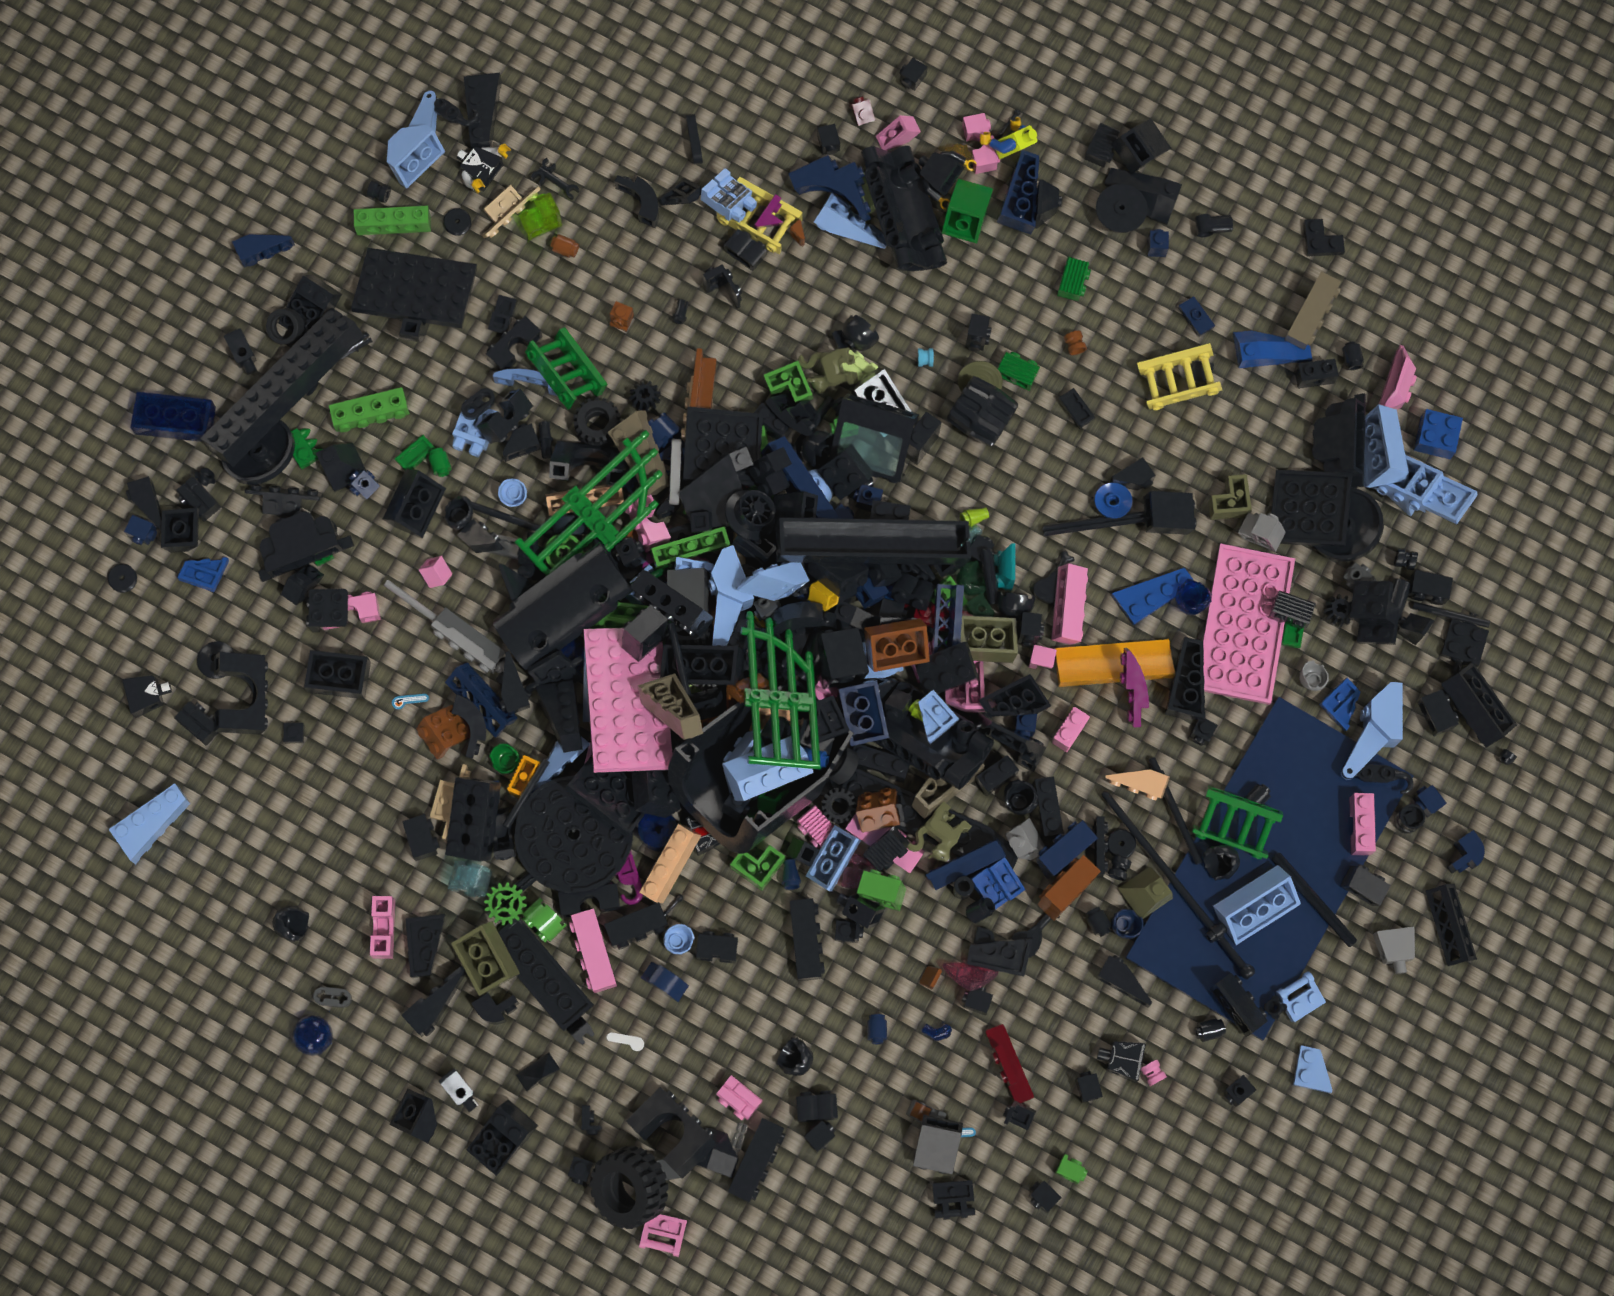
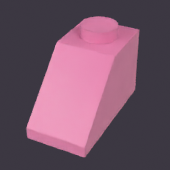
(898, 132)

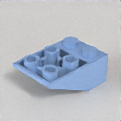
(775, 581)

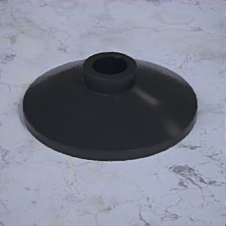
(205, 655)

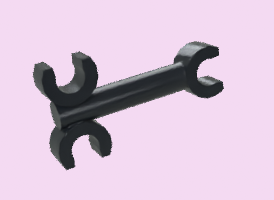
(546, 172)

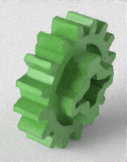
(513, 913)

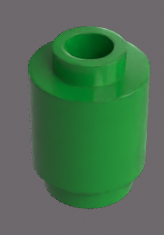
(439, 462)

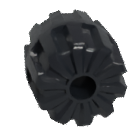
(982, 411)

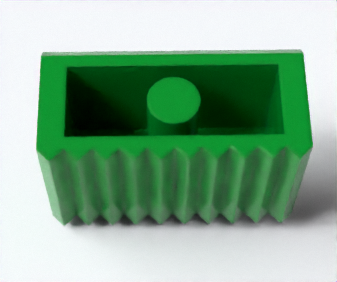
(1073, 279)
(1018, 370)

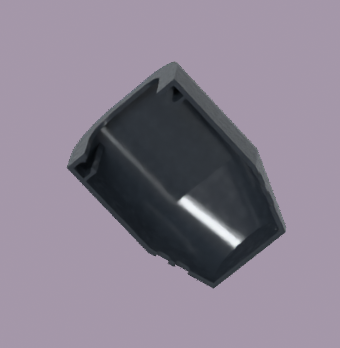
(702, 788)

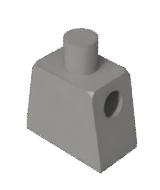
(1025, 840)
(1396, 947)

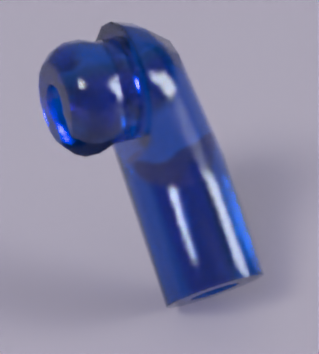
(937, 1034)

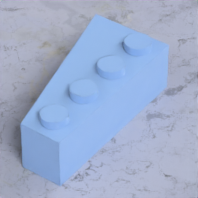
(146, 824)

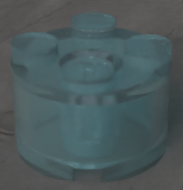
(470, 878)

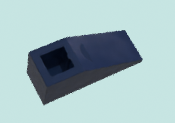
(259, 247)

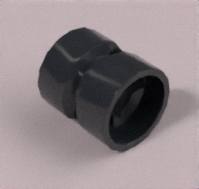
(1409, 819)

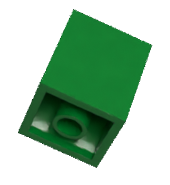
(967, 210)

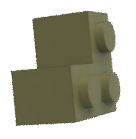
(1235, 502)

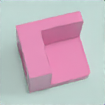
(435, 571)
(1042, 657)

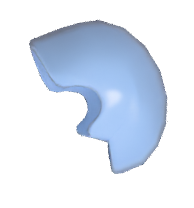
(512, 492)
(678, 939)

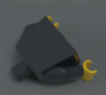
(941, 172)

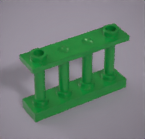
(576, 357)
(1234, 802)

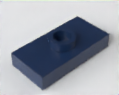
(1196, 316)

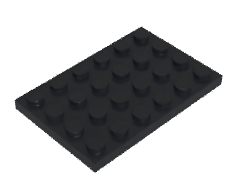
(414, 287)

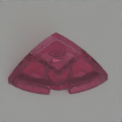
(969, 976)

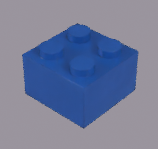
(1438, 434)

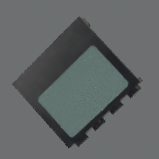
(877, 433)

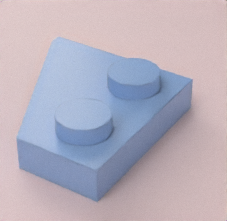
(683, 563)
(936, 716)
(1311, 1070)

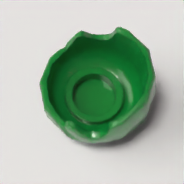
(505, 758)

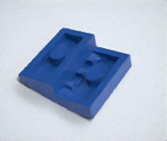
(998, 882)

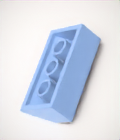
(1384, 448)
(754, 779)
(1257, 904)

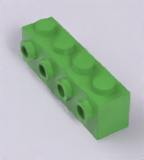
(369, 409)

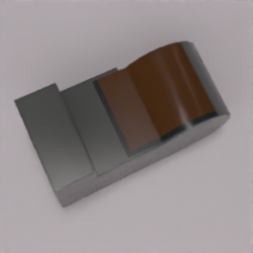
(917, 1110)

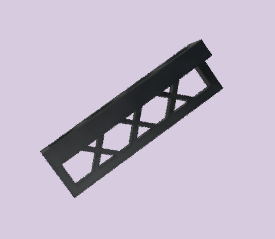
(1457, 922)

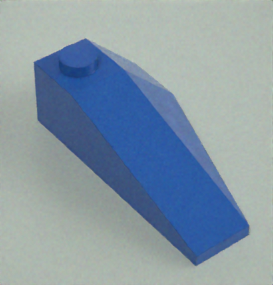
(1264, 349)

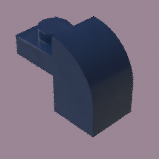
(1471, 850)
(665, 981)

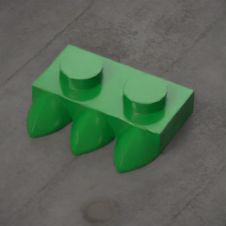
(303, 448)

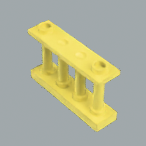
(764, 198)
(1184, 359)

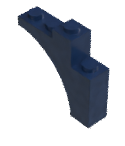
(827, 177)

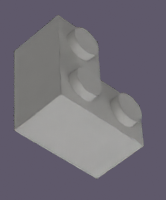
(1262, 530)

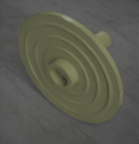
(982, 370)

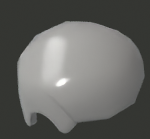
(1313, 676)

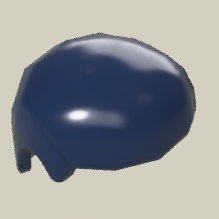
(1127, 924)

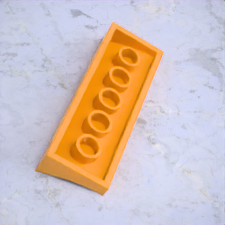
(1102, 662)

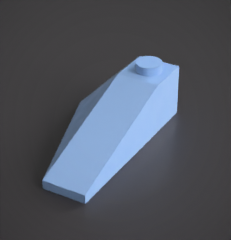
(840, 220)

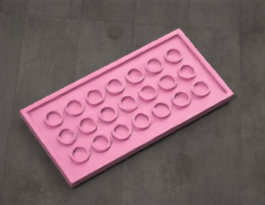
(1239, 633)
(622, 729)

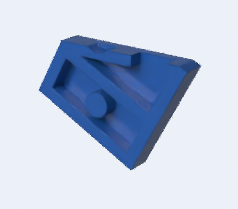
(203, 573)
(1341, 703)

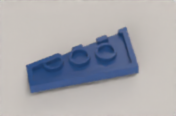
(1147, 597)

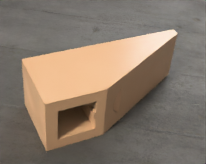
(1147, 781)

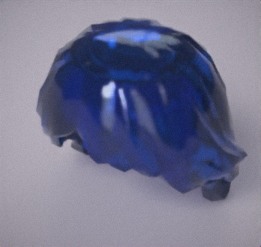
(1192, 597)

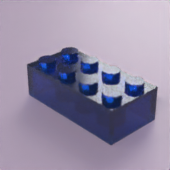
(172, 416)

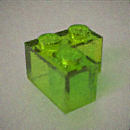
(542, 218)

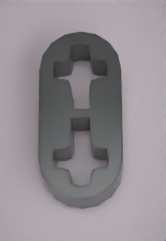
(332, 992)

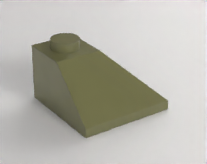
(1146, 892)

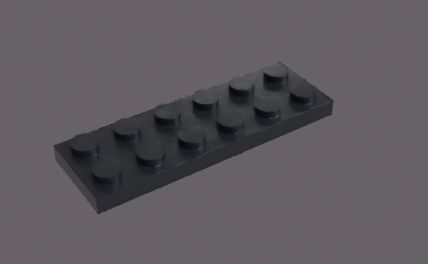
(544, 976)

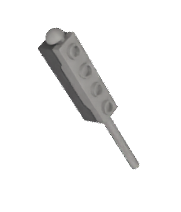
(459, 634)

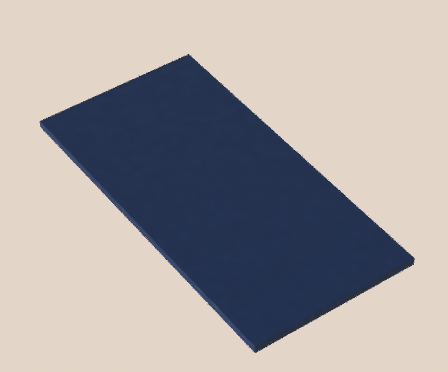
(1302, 768)

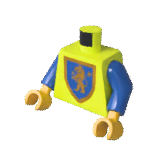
(1012, 143)

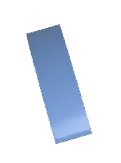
(507, 377)

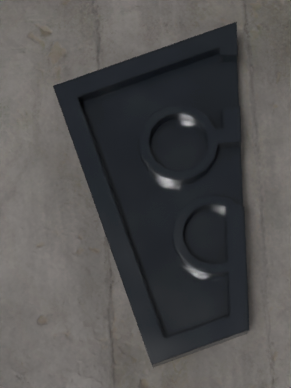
(423, 943)

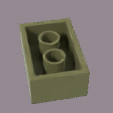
(990, 638)
(485, 958)

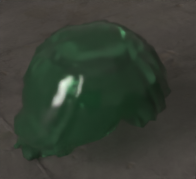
(972, 579)

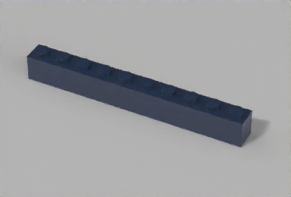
(802, 480)

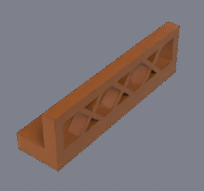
(703, 381)

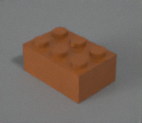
(896, 645)
(1067, 886)

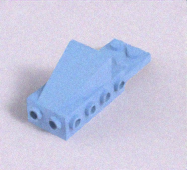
(1428, 490)

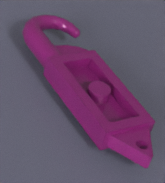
(629, 876)

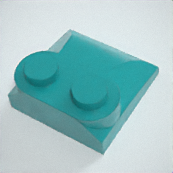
(1005, 567)

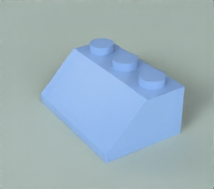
(833, 858)

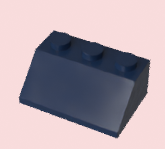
(863, 711)
(1065, 848)

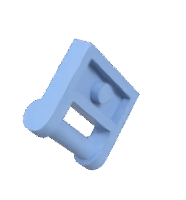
(1303, 1002)

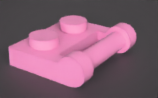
(666, 1227)

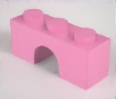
(985, 156)
(649, 533)
(365, 605)
(1364, 824)
(383, 927)

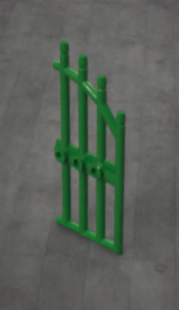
(589, 513)
(783, 700)

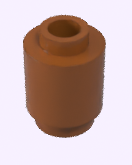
(564, 246)

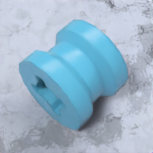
(925, 357)

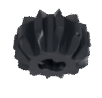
(650, 401)
(1338, 603)

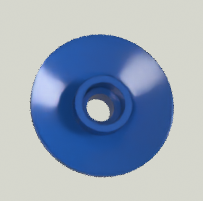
(1116, 493)

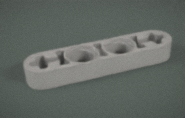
(675, 465)

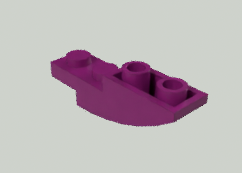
(1133, 679)

